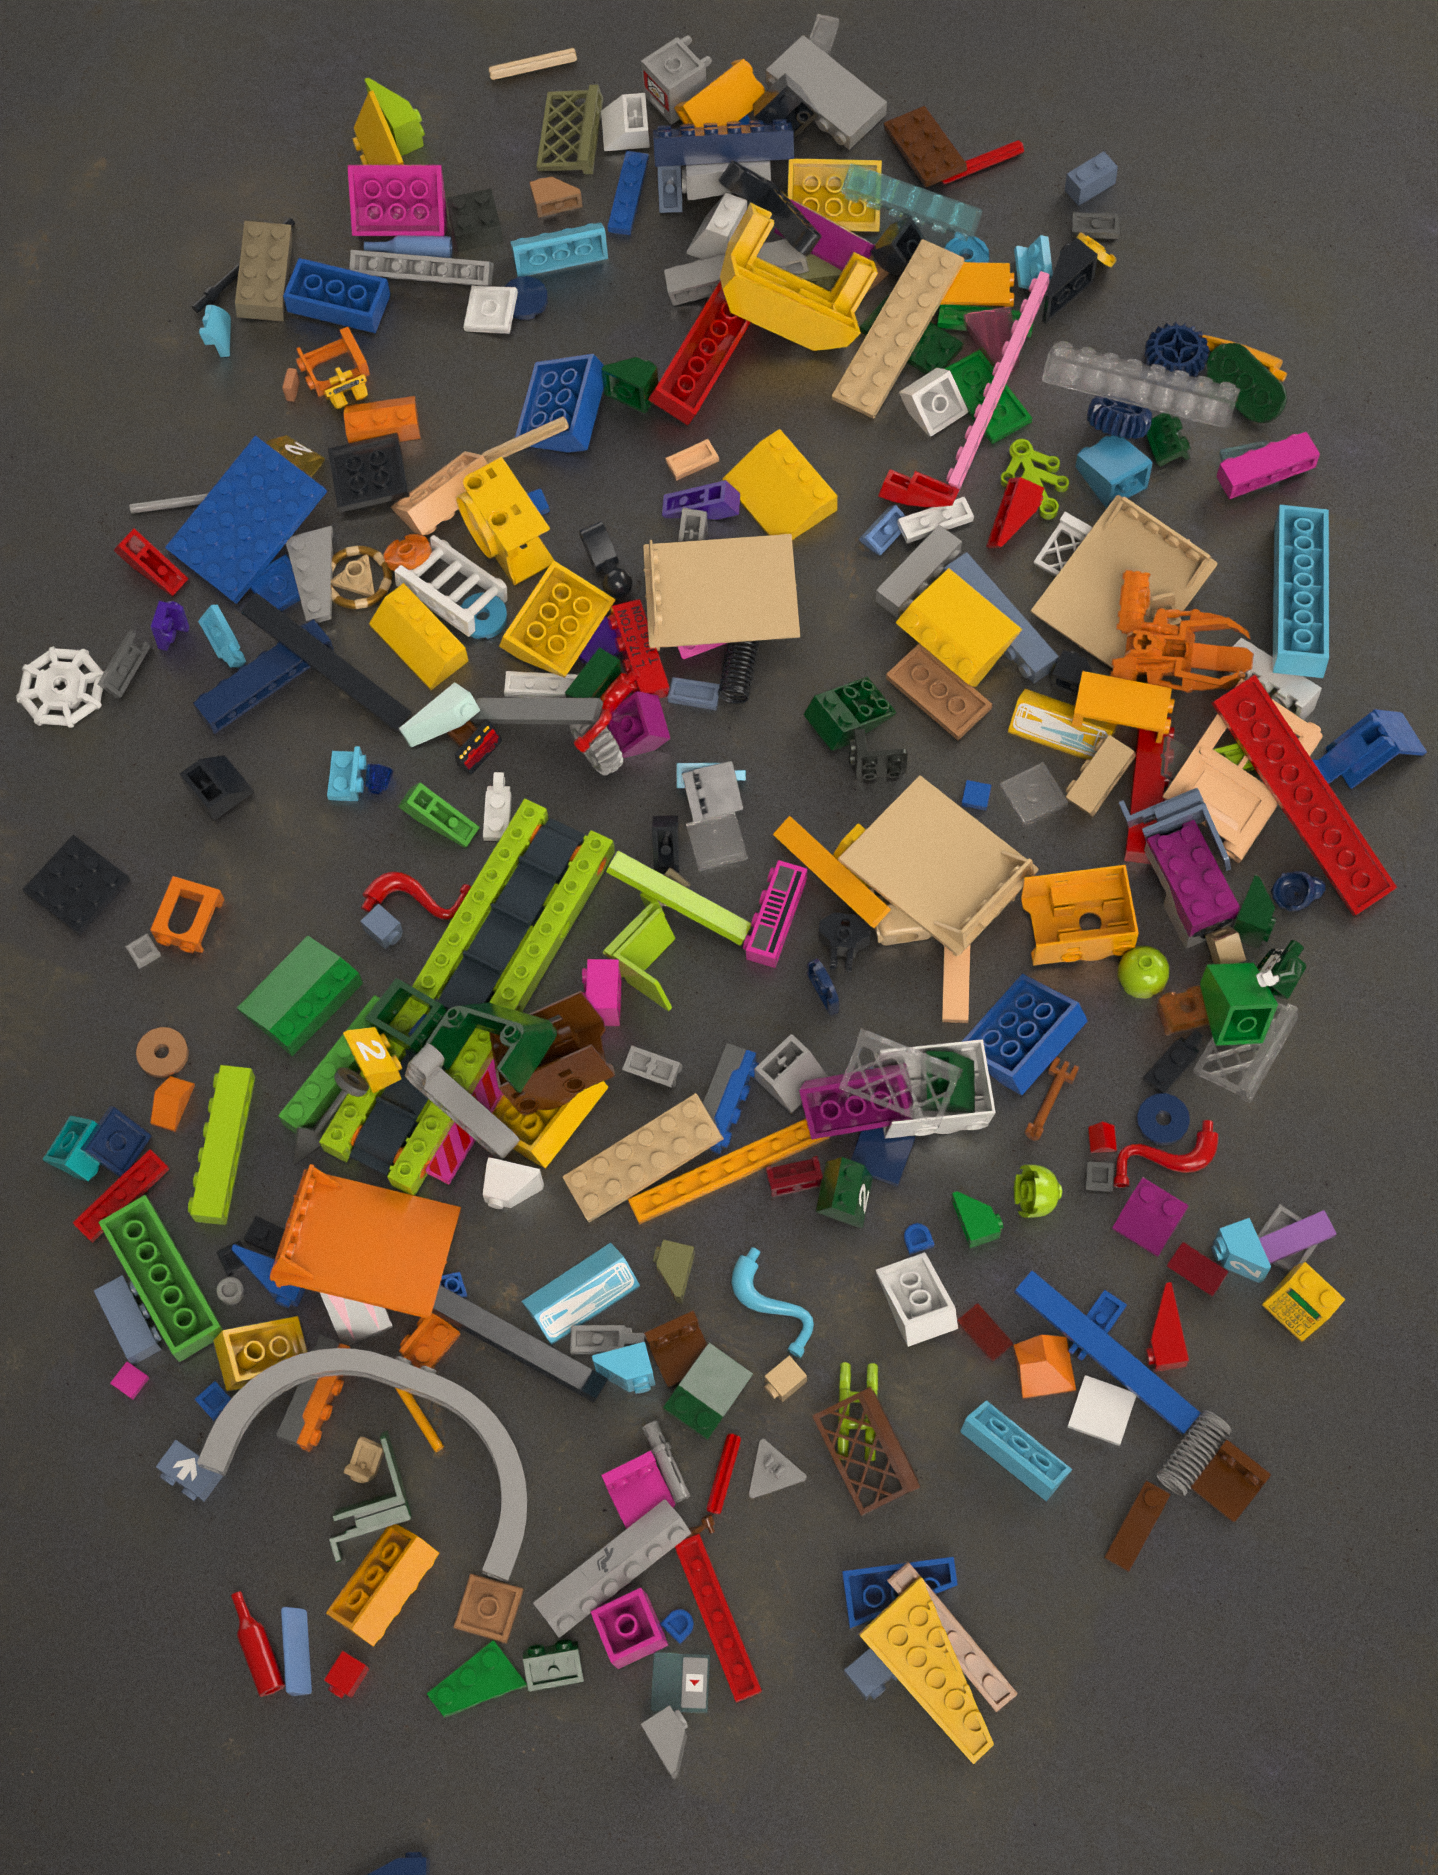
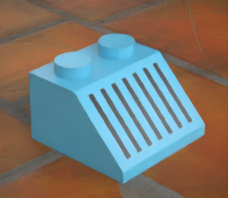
(627, 1367)

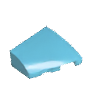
(216, 329)

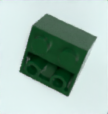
(964, 1092)

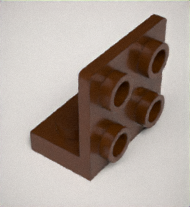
(676, 1347)
(1230, 1481)

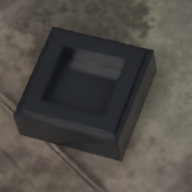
(228, 1259)

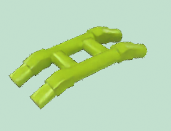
(844, 1392)

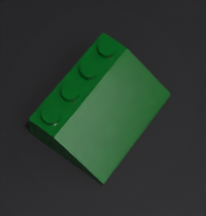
(301, 994)

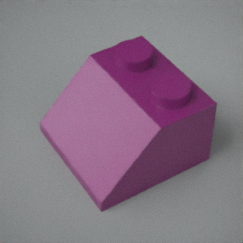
(639, 724)
(1150, 1217)

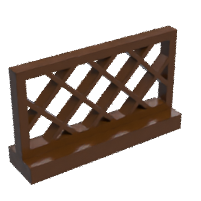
(888, 1440)

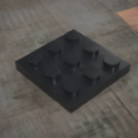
(368, 472)
(76, 885)

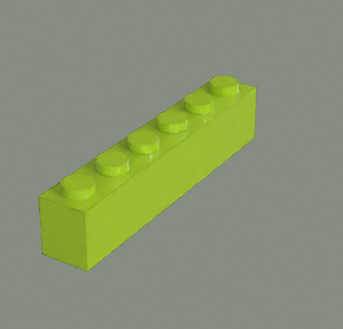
(222, 1145)

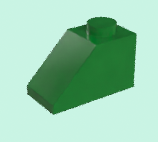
(976, 1220)

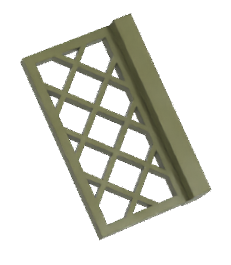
(589, 130)

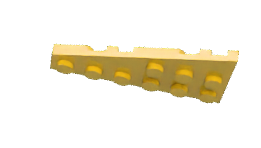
(921, 1657)

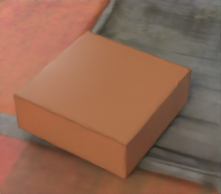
(291, 384)

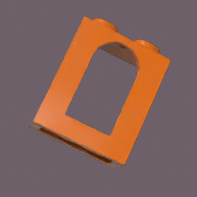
(345, 344)
(190, 940)

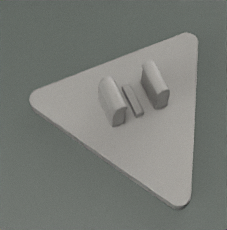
(772, 1471)

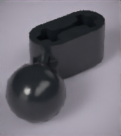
(602, 556)

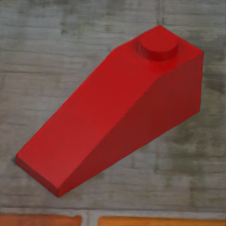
(1017, 506)
(150, 562)
(1167, 1342)

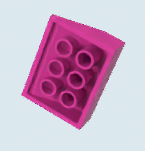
(397, 200)

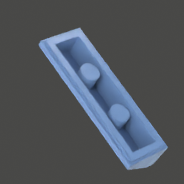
(296, 1651)

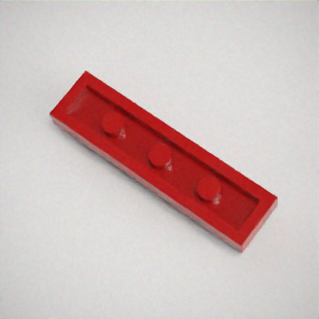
(123, 1192)

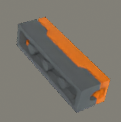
(311, 1405)

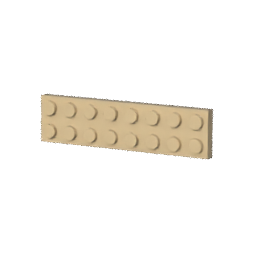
(898, 329)

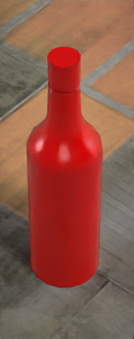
(257, 1650)

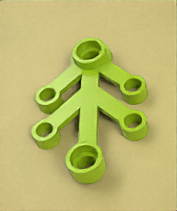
(1035, 474)

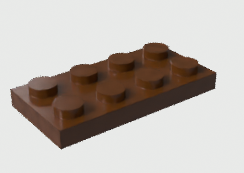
(925, 146)

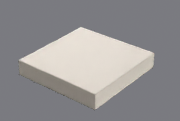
(490, 309)
(1102, 1410)

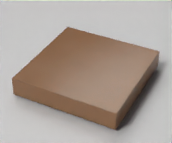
(488, 1608)

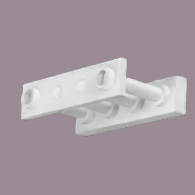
(446, 605)

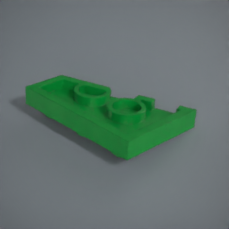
(476, 1681)

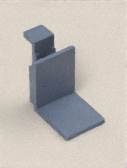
(1174, 813)

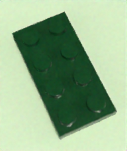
(932, 351)

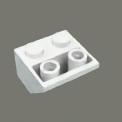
(625, 123)

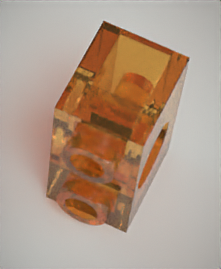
(1177, 1020)

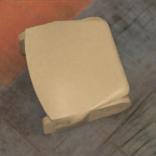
(898, 927)

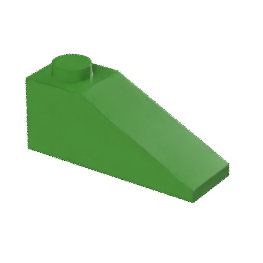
(438, 815)

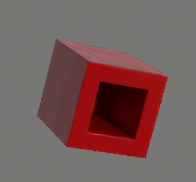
(346, 1675)

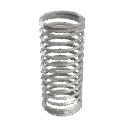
(1164, 1477)

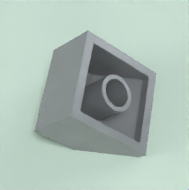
(668, 1737)

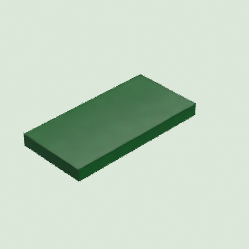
(971, 378)

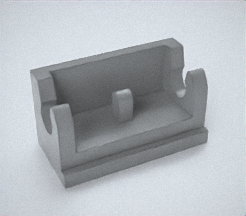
(652, 1066)

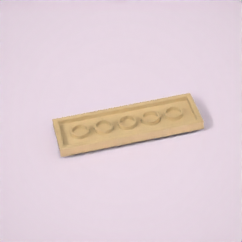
(642, 1157)

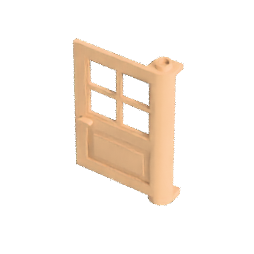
(1233, 797)

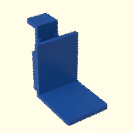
(1369, 747)

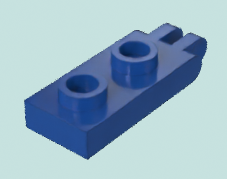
(1104, 1314)

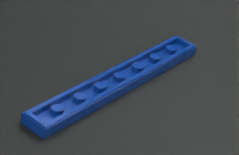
(1107, 1352)

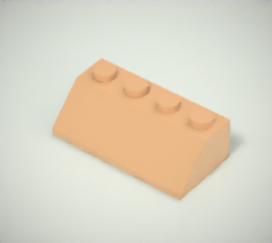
(436, 497)

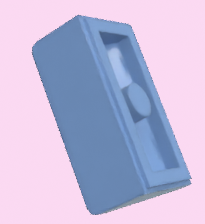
(883, 530)

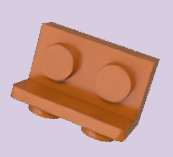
(428, 1342)

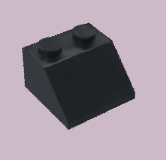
(897, 246)

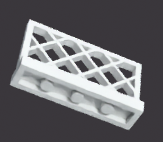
(1071, 526)

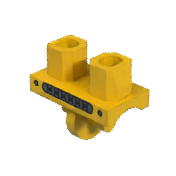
(356, 385)

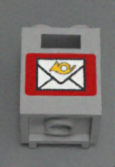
(673, 76)

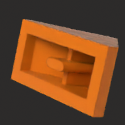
(170, 1103)

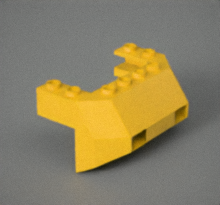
(785, 301)

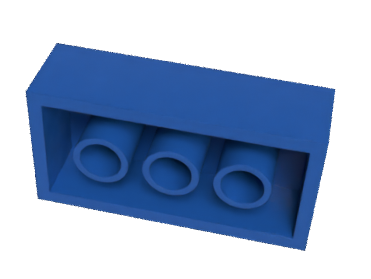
(337, 295)

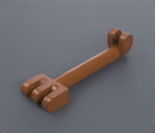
(1036, 1129)

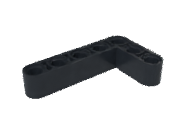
(767, 195)

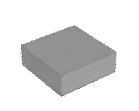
(143, 951)

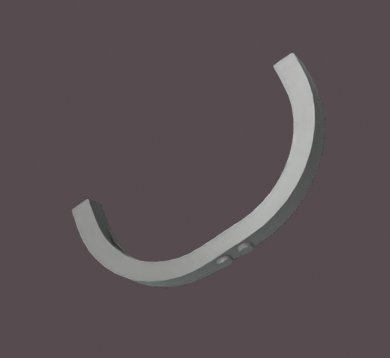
(402, 1375)

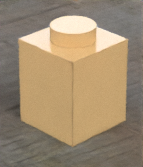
(1225, 946)
(784, 1379)

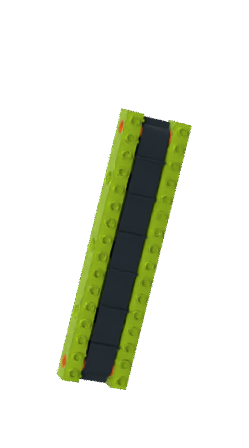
(487, 955)

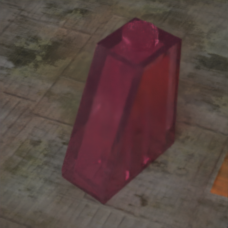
(991, 331)

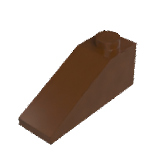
(1137, 1526)

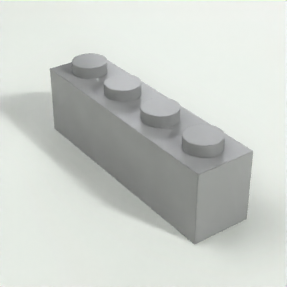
(918, 571)

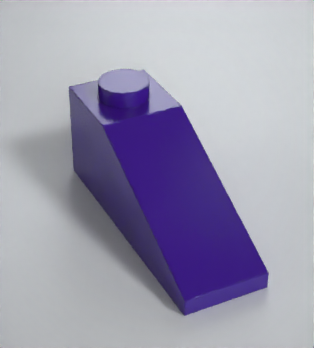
(717, 499)

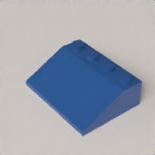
(563, 389)
(1026, 1032)

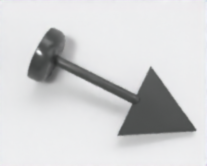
(307, 1138)

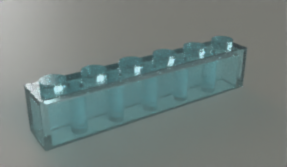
(911, 201)

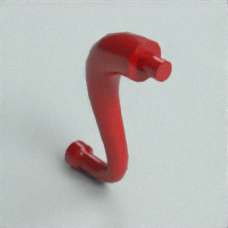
(612, 698)
(398, 881)
(1188, 1163)

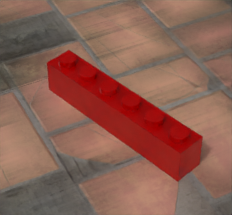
(1146, 789)

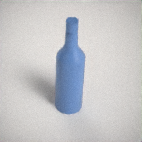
(414, 245)

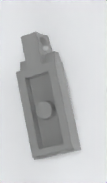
(602, 1338)

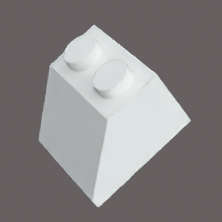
(934, 401)

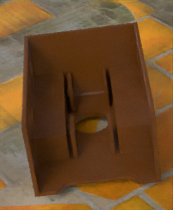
(570, 1064)

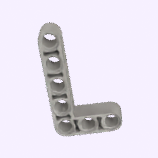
(428, 1077)

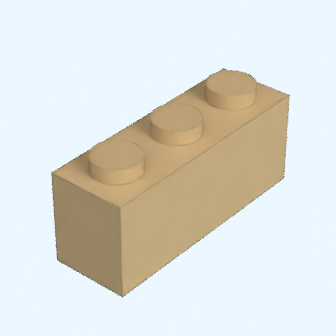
(1100, 775)

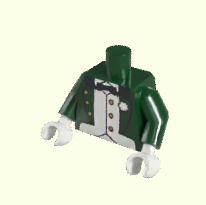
(1281, 970)

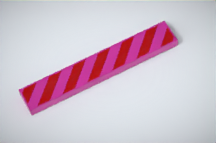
(459, 1142)

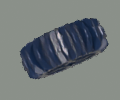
(1187, 344)
(1119, 418)

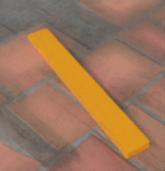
(722, 1171)

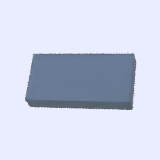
(694, 693)

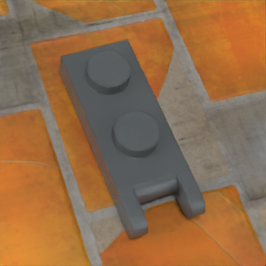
(123, 666)

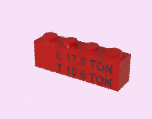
(633, 641)

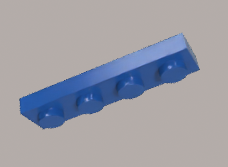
(628, 193)

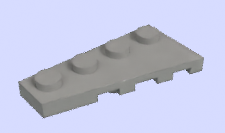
(312, 567)

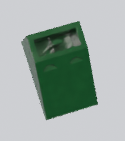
(847, 709)

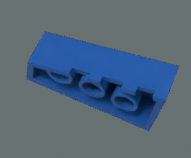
(870, 1592)

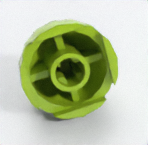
(1143, 971)
(1036, 1191)

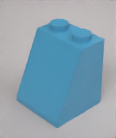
(1114, 468)

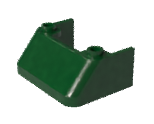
(522, 1033)

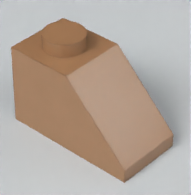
(554, 196)

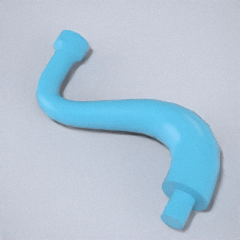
(747, 1294)

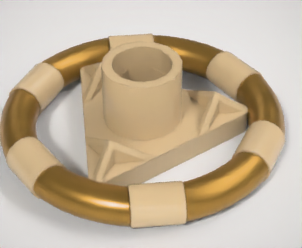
(358, 577)

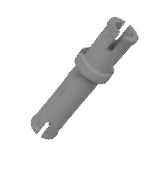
(666, 1462)

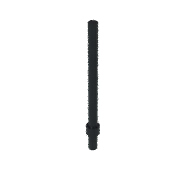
(212, 293)

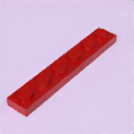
(718, 1618)

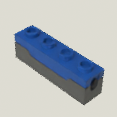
(728, 1089)

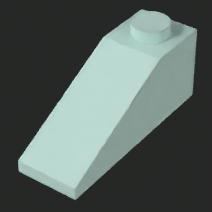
(440, 716)

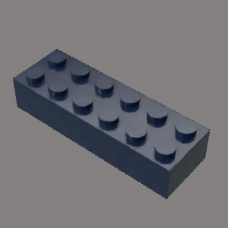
(723, 143)

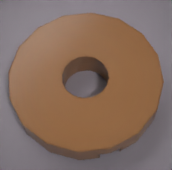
(152, 1042)

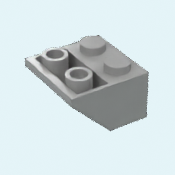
(787, 1070)

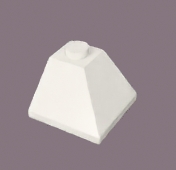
(510, 1183)

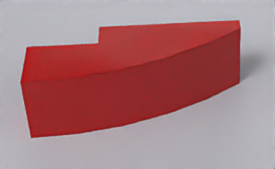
(918, 490)

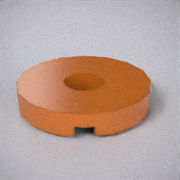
(409, 552)

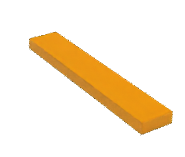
(832, 872)

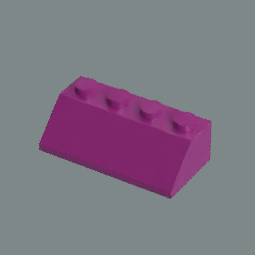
(838, 1112)

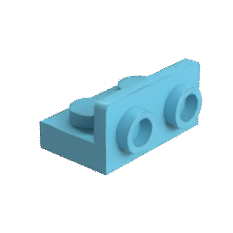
(1032, 261)
(345, 775)

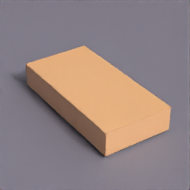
(692, 459)

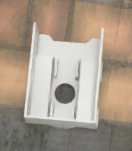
(951, 1121)

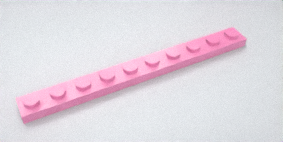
(1001, 372)

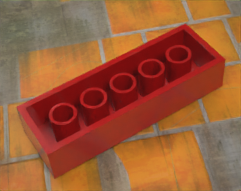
(699, 359)

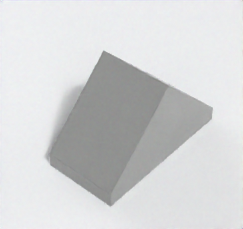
(693, 525)

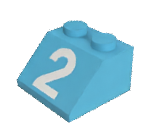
(1241, 1251)

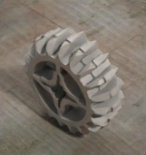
(603, 750)

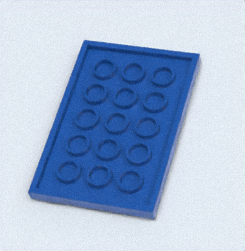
(246, 519)

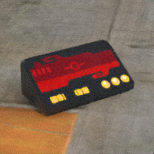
(478, 747)

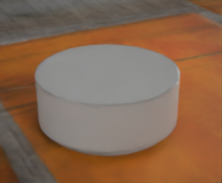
(230, 1290)

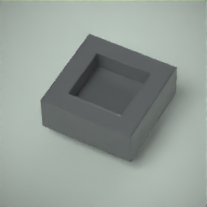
(1099, 1176)

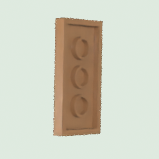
(939, 691)

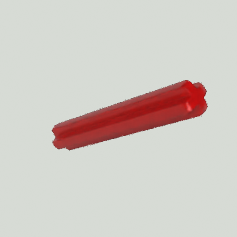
(989, 159)

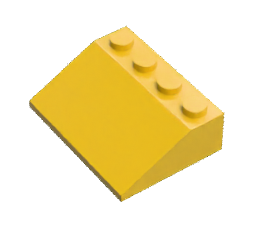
(374, 136)
(819, 186)
(781, 487)
(556, 621)
(959, 627)
(547, 1130)

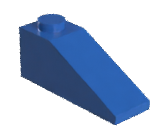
(260, 1267)

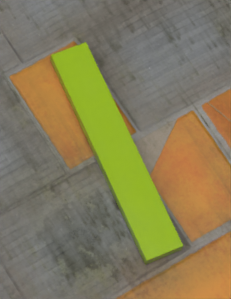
(679, 897)

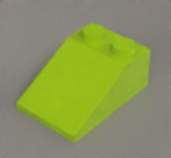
(400, 117)

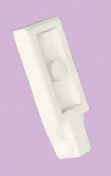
(497, 808)

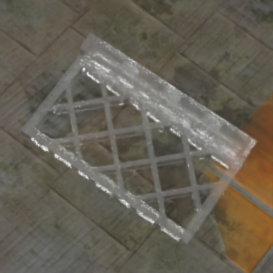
(909, 1056)
(1261, 1062)

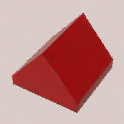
(1102, 1138)

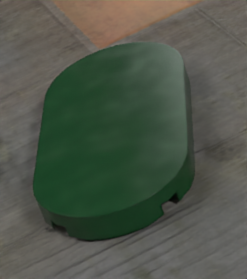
(1261, 392)

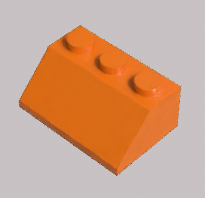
(381, 419)

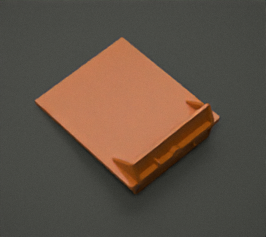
(365, 1243)

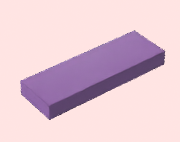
(1297, 1237)

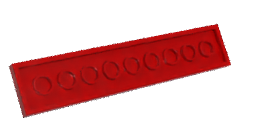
(1304, 795)

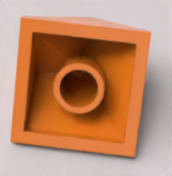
(1044, 1366)

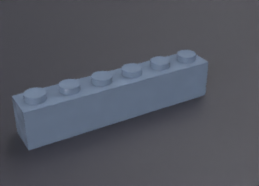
(1028, 649)

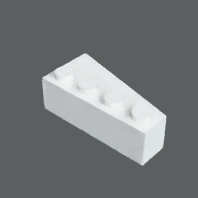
(1290, 691)

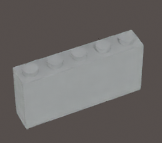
(844, 102)

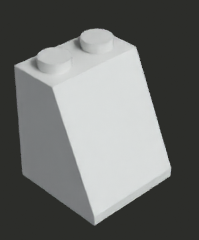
(718, 227)

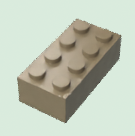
(263, 270)

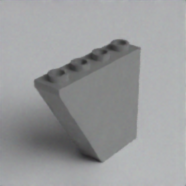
(702, 179)

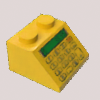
(1303, 1301)

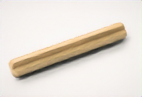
(532, 63)
(526, 440)

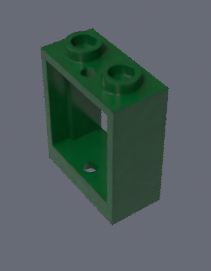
(595, 676)
(390, 1005)

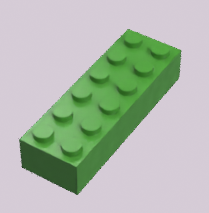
(161, 1278)

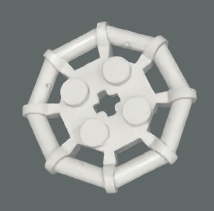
(63, 699)

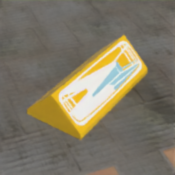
(1050, 722)

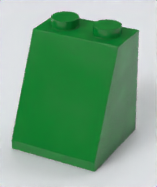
(1237, 1004)

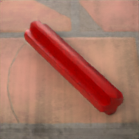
(723, 1473)

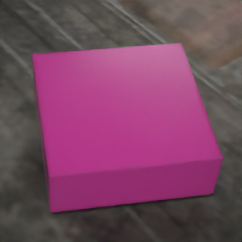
(129, 1380)

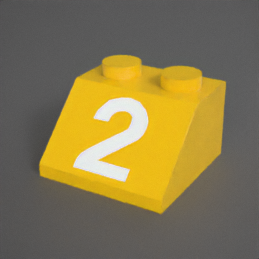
(373, 1058)

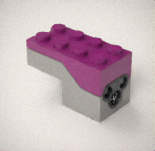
(1195, 888)

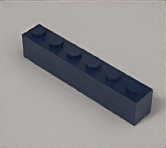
(254, 682)

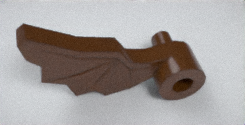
(707, 1522)

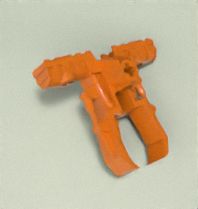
(1169, 649)

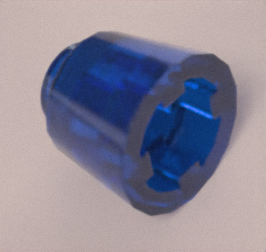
(377, 778)

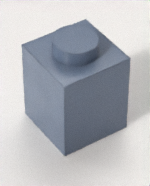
(382, 927)

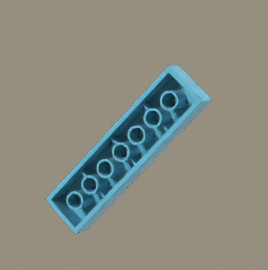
(1301, 591)

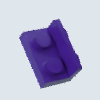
(166, 621)

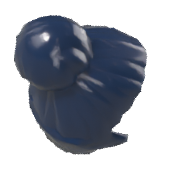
(1306, 886)

